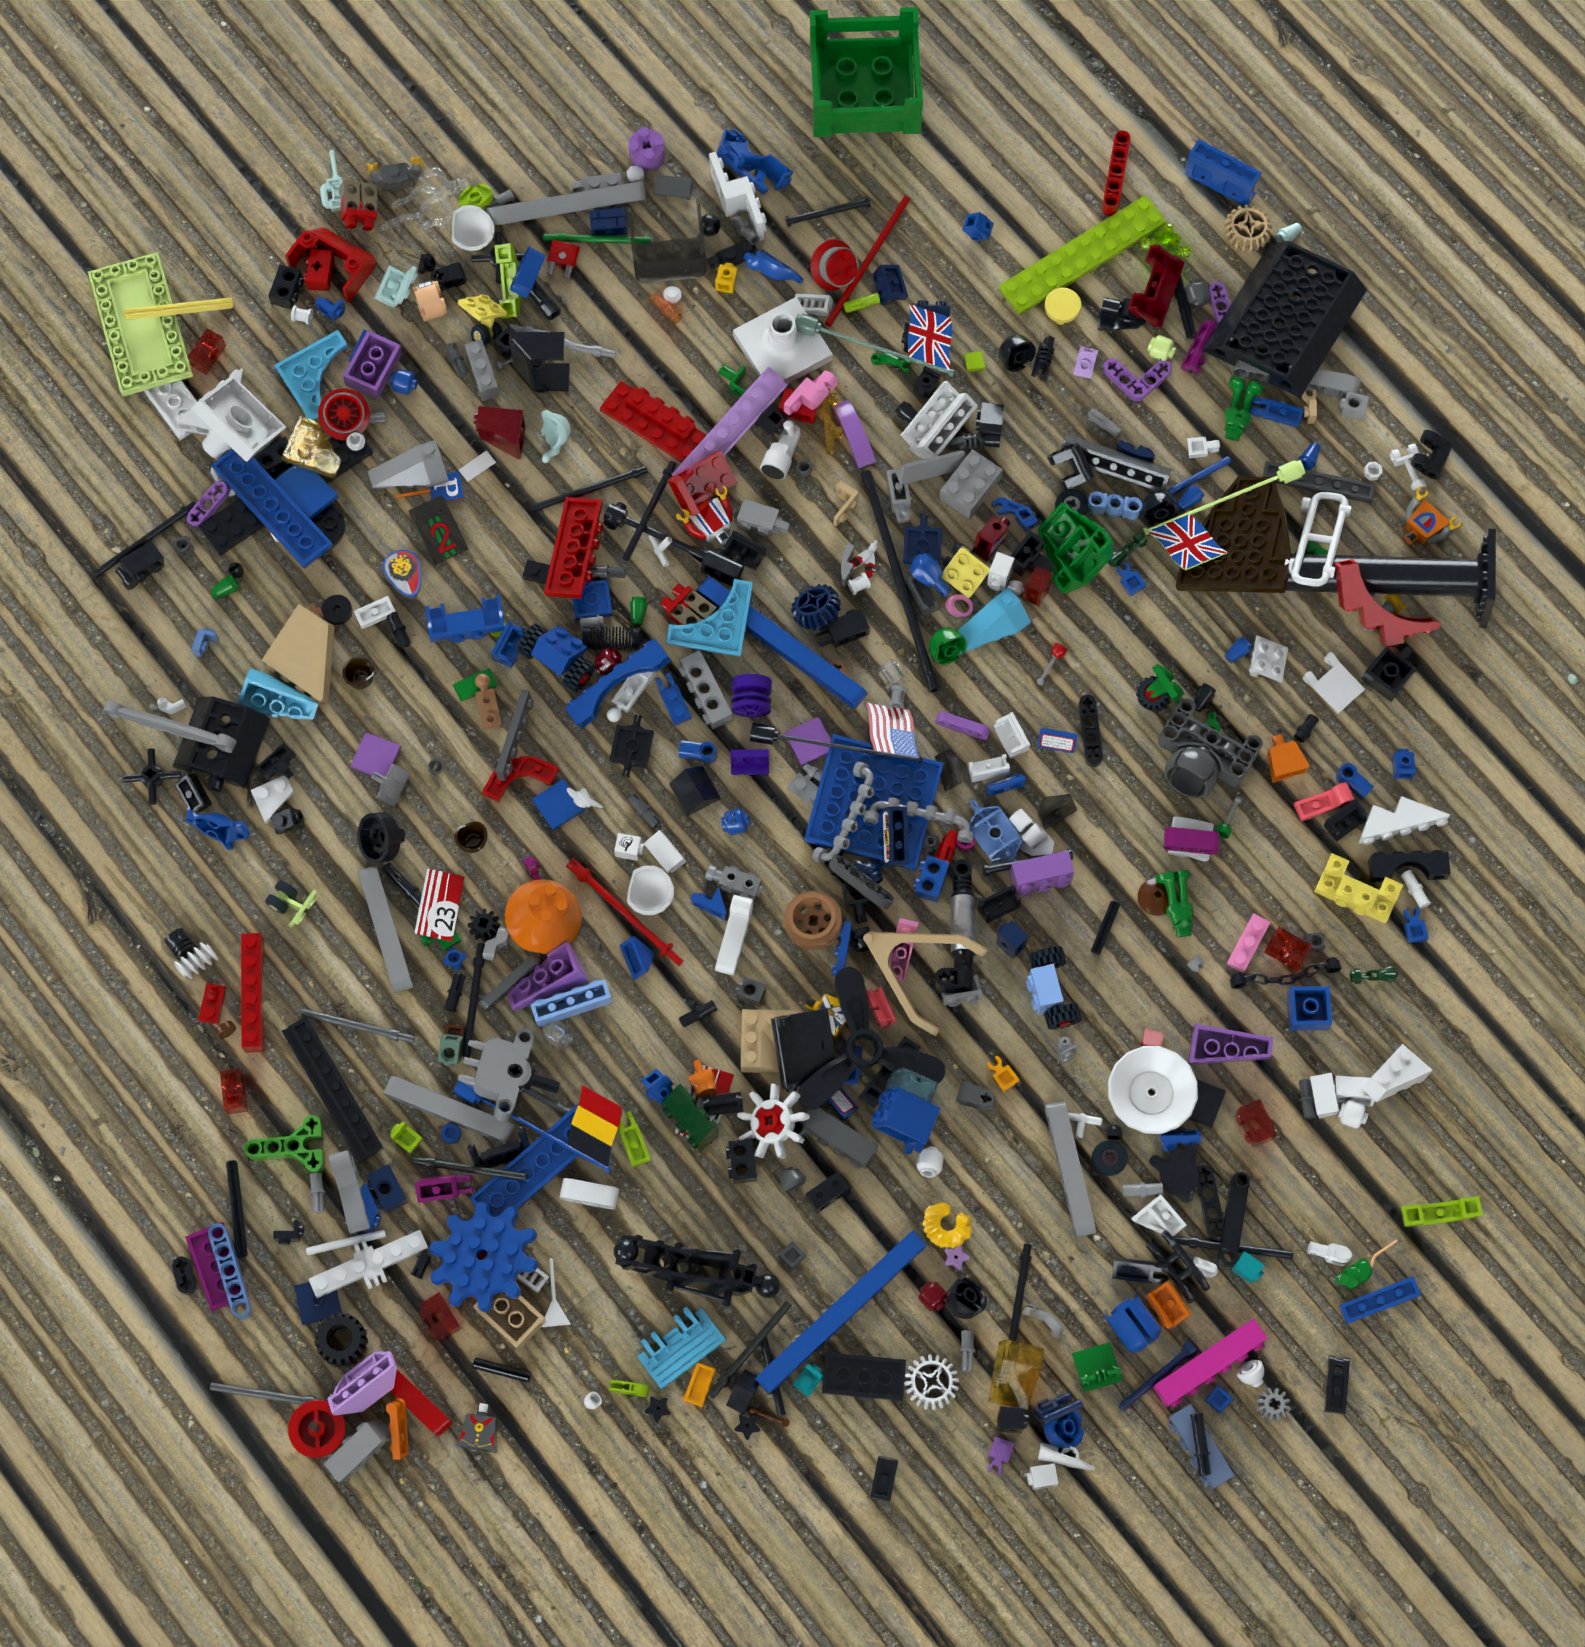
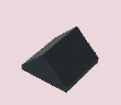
(694, 789)

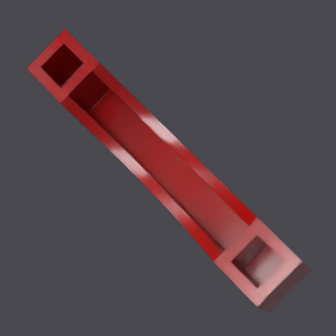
(251, 993)

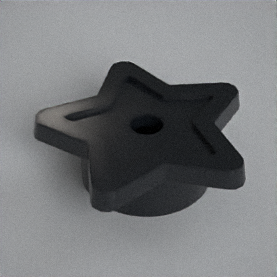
(657, 1414)
(742, 1426)

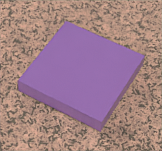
(810, 730)
(375, 755)

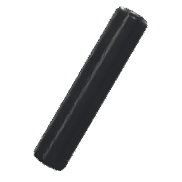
(1105, 927)
(502, 1370)

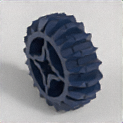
(816, 606)

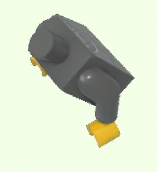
(395, 175)

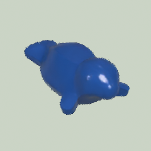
(771, 267)
(218, 827)

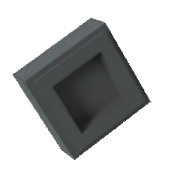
(792, 1256)

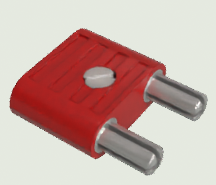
(562, 255)

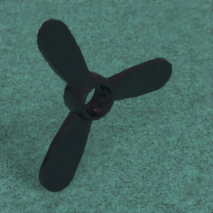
(855, 1009)

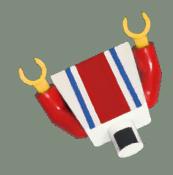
(711, 521)

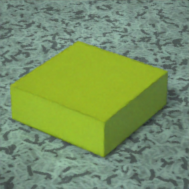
(974, 361)

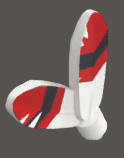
(868, 558)

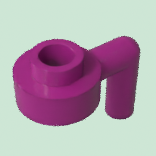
(532, 867)

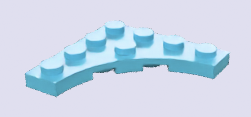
(305, 370)
(721, 631)

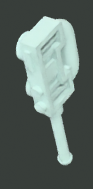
(332, 186)

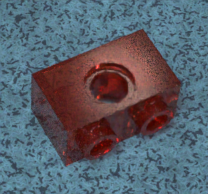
(206, 351)
(1037, 586)
(1288, 949)
(233, 1091)
(1256, 1112)
(433, 1306)

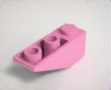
(902, 952)

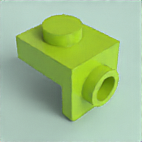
(405, 1137)

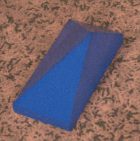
(637, 956)

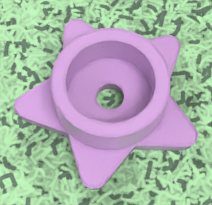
(955, 1262)

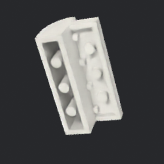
(938, 421)

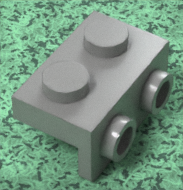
(955, 999)

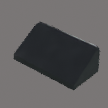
(193, 793)

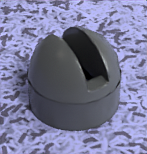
(804, 468)
(439, 769)

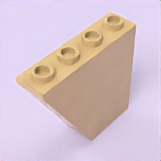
(304, 653)

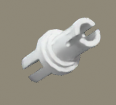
(1332, 1253)

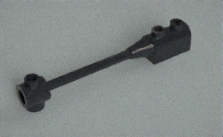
(713, 562)

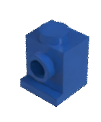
(1400, 769)

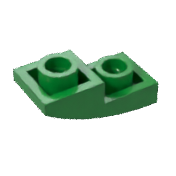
(466, 688)

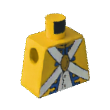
(836, 1017)

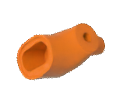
(702, 1081)

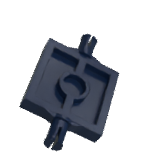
(921, 540)

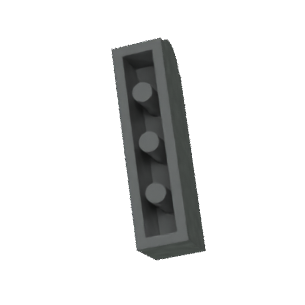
(838, 1136)

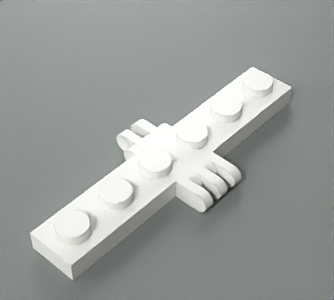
(368, 1264)

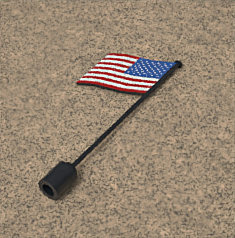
(889, 731)

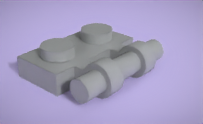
(803, 787)

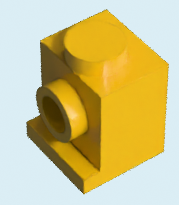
(726, 278)

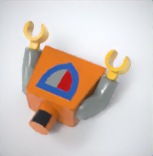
(1426, 523)

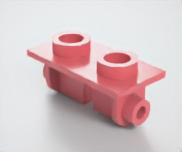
(881, 1007)

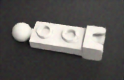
(629, 694)

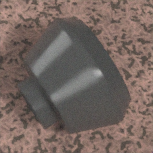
(792, 1179)

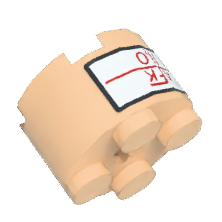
(429, 300)

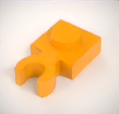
(1004, 1077)

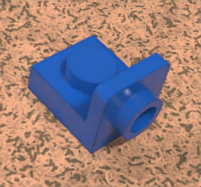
(329, 309)

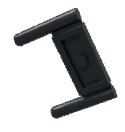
(501, 1154)

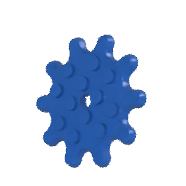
(493, 1274)

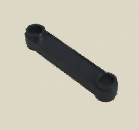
(1233, 1219)

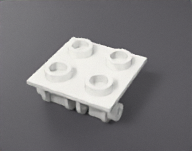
(1268, 659)

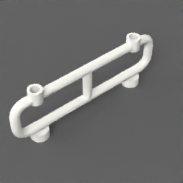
(1309, 506)

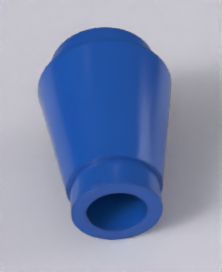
(1310, 456)
(1190, 498)
(1238, 649)

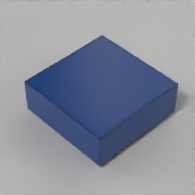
(1218, 1399)

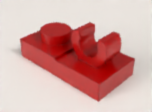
(212, 1004)

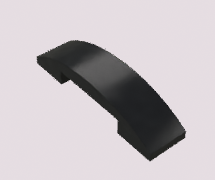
(876, 1087)

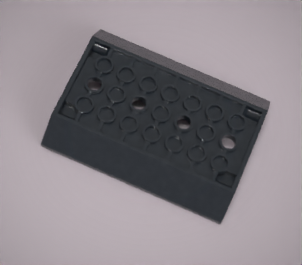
(1308, 323)

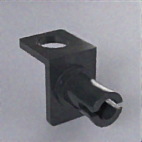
(858, 906)

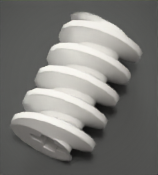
(195, 961)

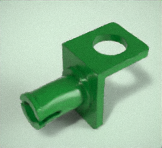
(734, 377)

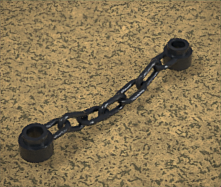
(1239, 981)

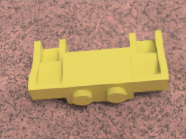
(1355, 894)

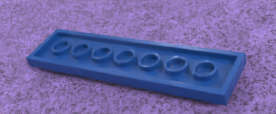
(273, 507)
(541, 1162)

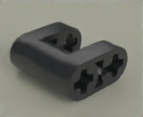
(1078, 462)
(1432, 466)

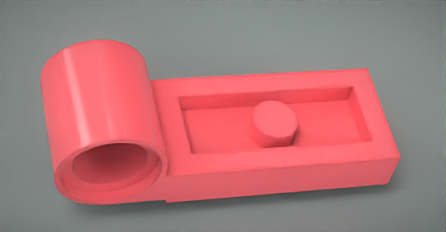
(1324, 802)

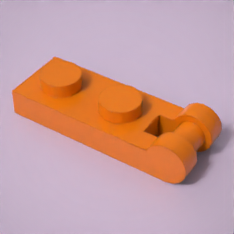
(398, 1428)

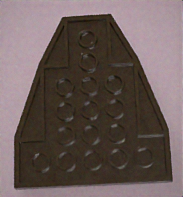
(1256, 543)

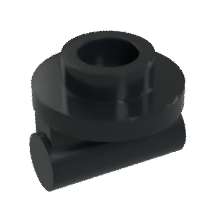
(426, 264)

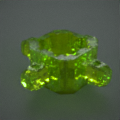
(1167, 236)

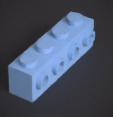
(571, 1003)

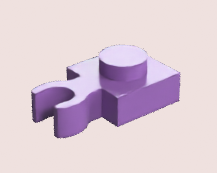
(1000, 1452)

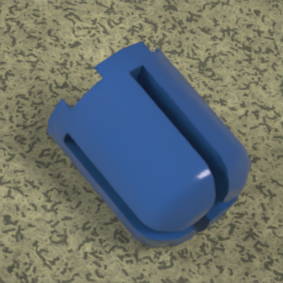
(1134, 1324)

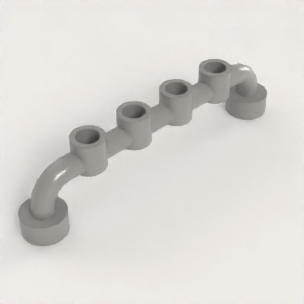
(857, 807)
(930, 813)

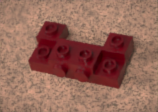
(1160, 286)

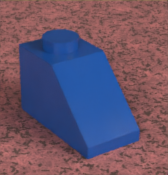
(371, 1208)

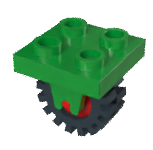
(1156, 691)

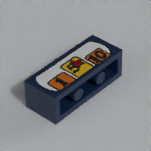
(895, 836)

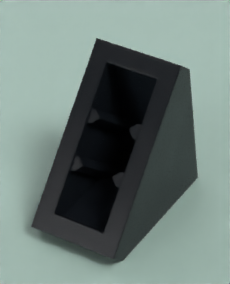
(743, 1392)

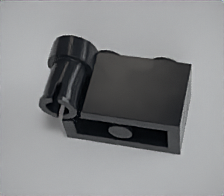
(139, 565)

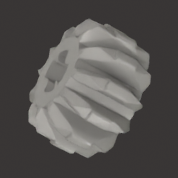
(1269, 1411)

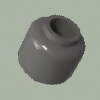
(1197, 293)

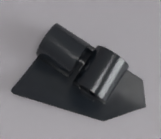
(1117, 316)

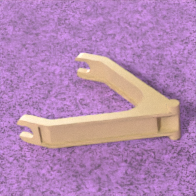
(883, 943)

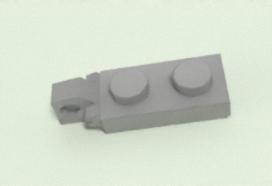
(596, 182)

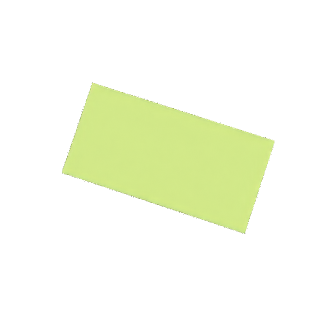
(144, 349)

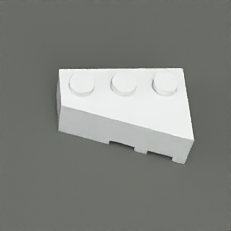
(1396, 1074)

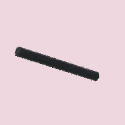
(776, 1393)

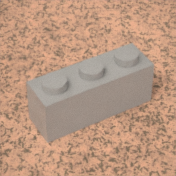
(482, 370)

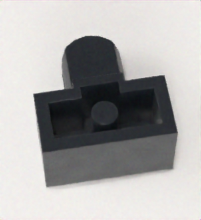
(1029, 555)

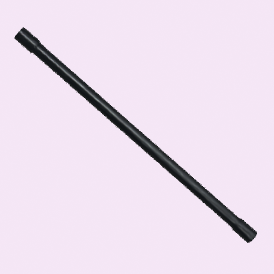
(930, 676)

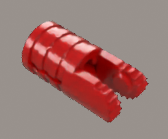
(947, 846)

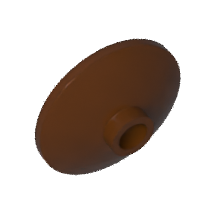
(1147, 900)

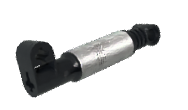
(962, 923)

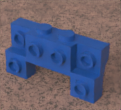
(466, 624)

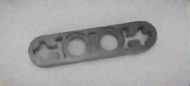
(861, 882)
(509, 983)

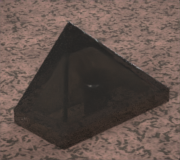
(953, 769)
(1055, 809)

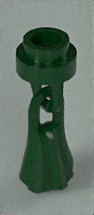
(1120, 555)
(1387, 974)

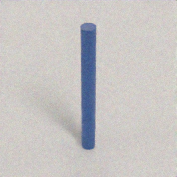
(1200, 475)

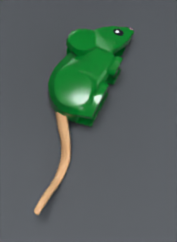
(1359, 1271)

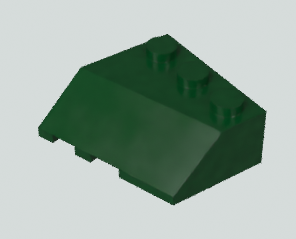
(689, 1118)

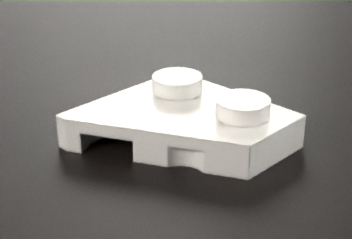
(271, 796)

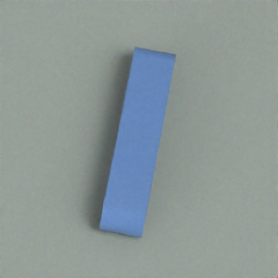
(230, 1281)

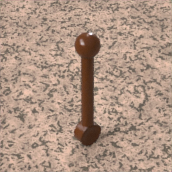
(785, 1422)

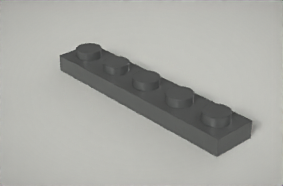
(514, 736)

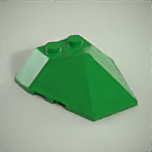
(1075, 547)

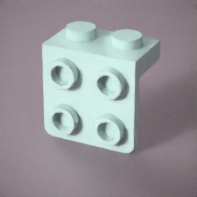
(395, 286)

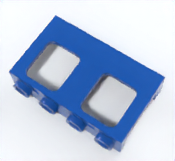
(1222, 172)

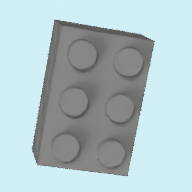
(970, 484)

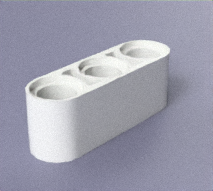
(589, 1193)

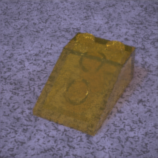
(1015, 1373)

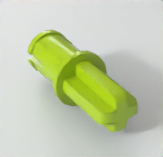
(861, 302)

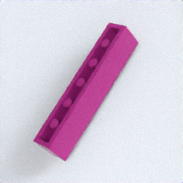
(1209, 1363)

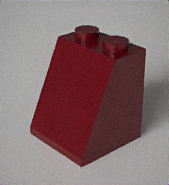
(501, 428)

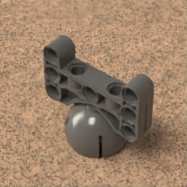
(1200, 760)

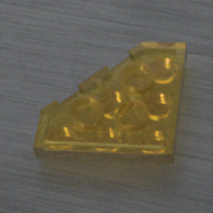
(311, 449)

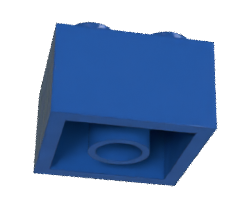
(1309, 1008)

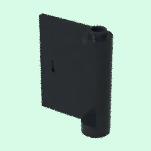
(802, 1045)

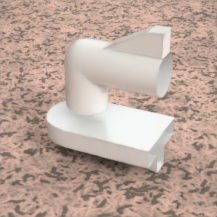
(1207, 1268)

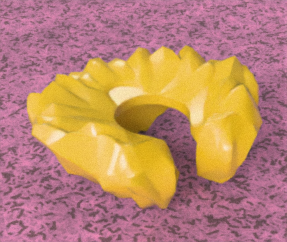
(937, 1234)

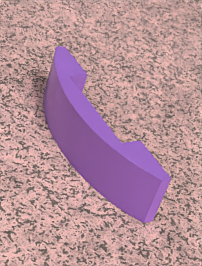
(854, 433)

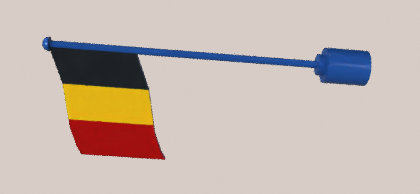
(591, 1128)

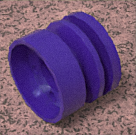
(751, 695)

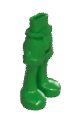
(1239, 418)
(1178, 912)

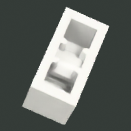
(1000, 572)

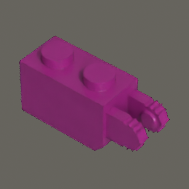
(441, 1187)

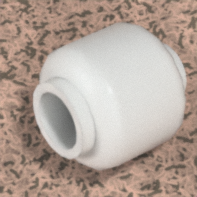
(1352, 1114)
(930, 1162)

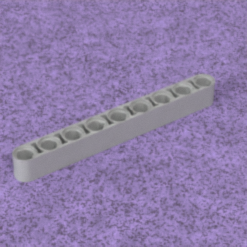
(567, 203)

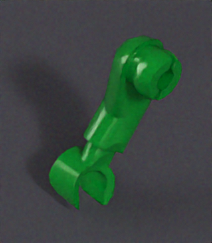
(885, 358)

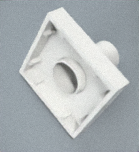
(776, 343)
(236, 421)

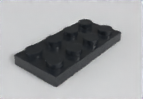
(864, 1376)

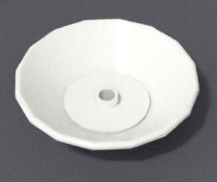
(1154, 1070)

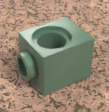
(453, 1042)

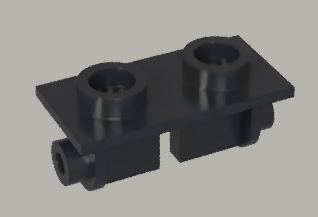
(723, 1103)

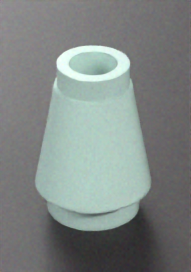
(1288, 233)

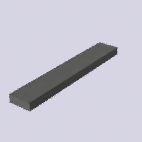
(1323, 482)

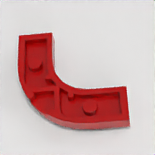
(521, 767)

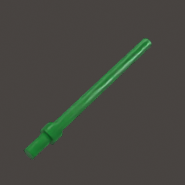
(561, 236)

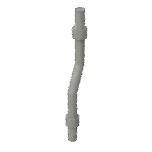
(597, 351)

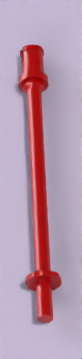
(584, 875)

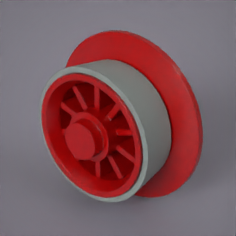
(343, 413)

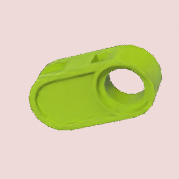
(629, 1388)

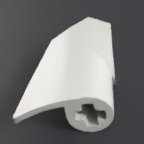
(1035, 839)
(1050, 1454)

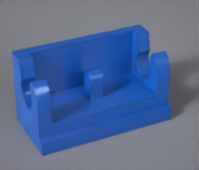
(505, 648)

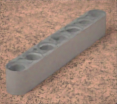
(1324, 381)
(385, 929)
(448, 1109)
(1070, 1169)

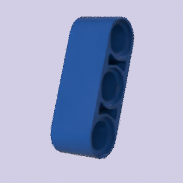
(527, 272)

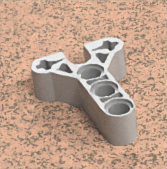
(349, 1188)

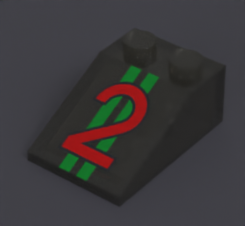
(438, 529)

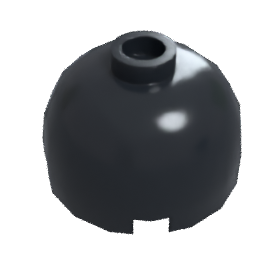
(1016, 352)
(1159, 507)
(965, 1298)

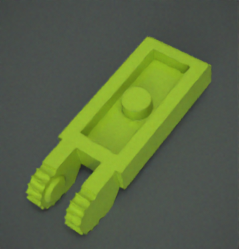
(634, 1142)

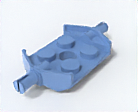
(997, 849)

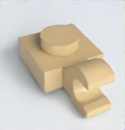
(1310, 410)

